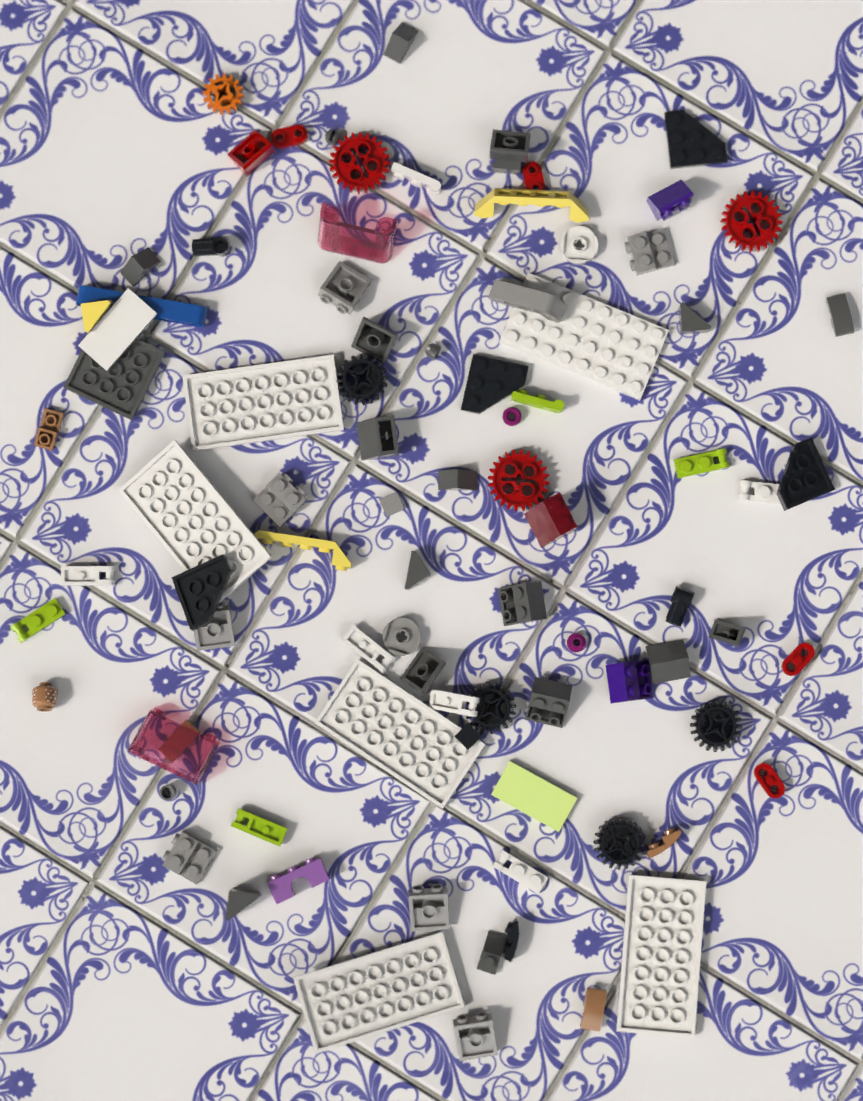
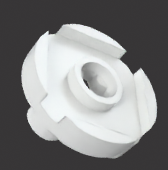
(586, 237)

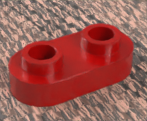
(289, 138)
(533, 179)
(797, 659)
(769, 780)

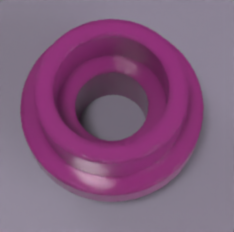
(512, 410)
(581, 638)

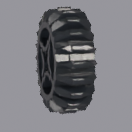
(357, 387)
(501, 721)
(702, 734)
(634, 834)

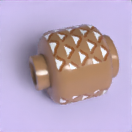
(44, 697)

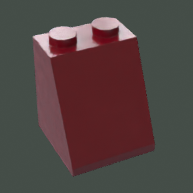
(550, 520)

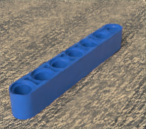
(166, 309)

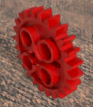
(374, 155)
(766, 214)
(517, 498)

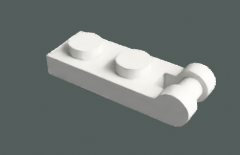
(416, 178)
(762, 492)
(86, 576)
(367, 648)
(453, 702)
(521, 872)

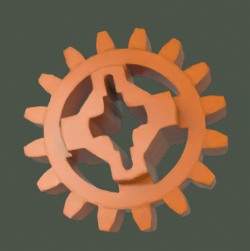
(225, 87)

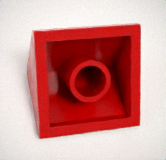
(251, 152)

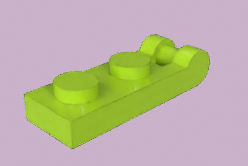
(538, 401)
(700, 463)
(38, 620)
(260, 827)

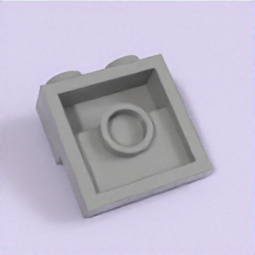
(648, 251)
(344, 288)
(280, 499)
(218, 632)
(188, 857)
(428, 908)
(475, 1036)

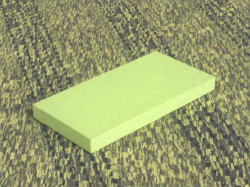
(534, 796)

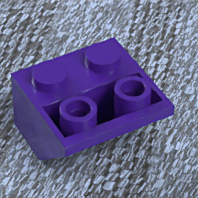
(670, 199)
(629, 681)

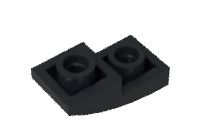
(513, 934)

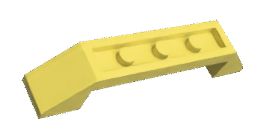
(525, 197)
(338, 560)

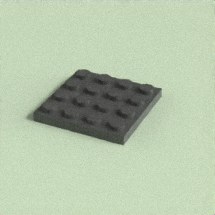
(121, 386)

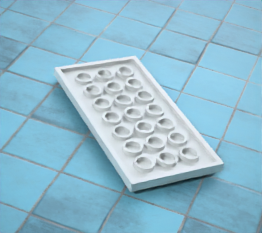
(588, 340)
(263, 402)
(193, 516)
(398, 733)
(661, 956)
(378, 992)

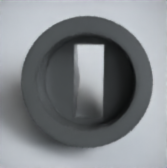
(335, 139)
(434, 351)
(165, 794)

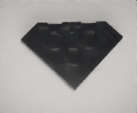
(691, 142)
(491, 382)
(803, 476)
(202, 589)

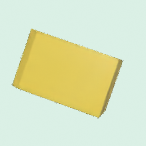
(93, 312)

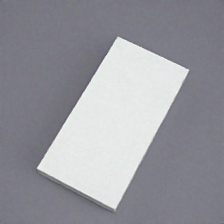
(117, 329)

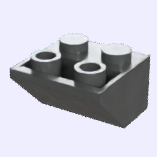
(377, 438)
(522, 603)
(548, 702)

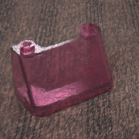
(354, 240)
(174, 746)

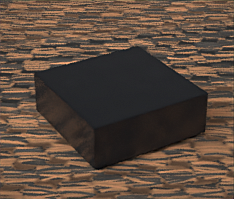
(467, 736)

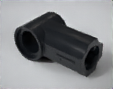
(208, 247)
(680, 601)

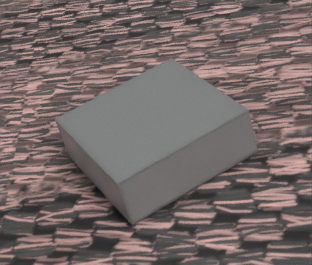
(391, 504)

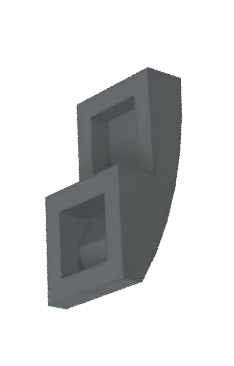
(840, 315)

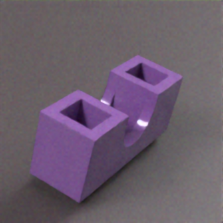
(313, 871)

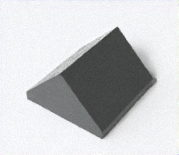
(510, 145)
(374, 340)
(668, 661)
(423, 671)
(238, 900)

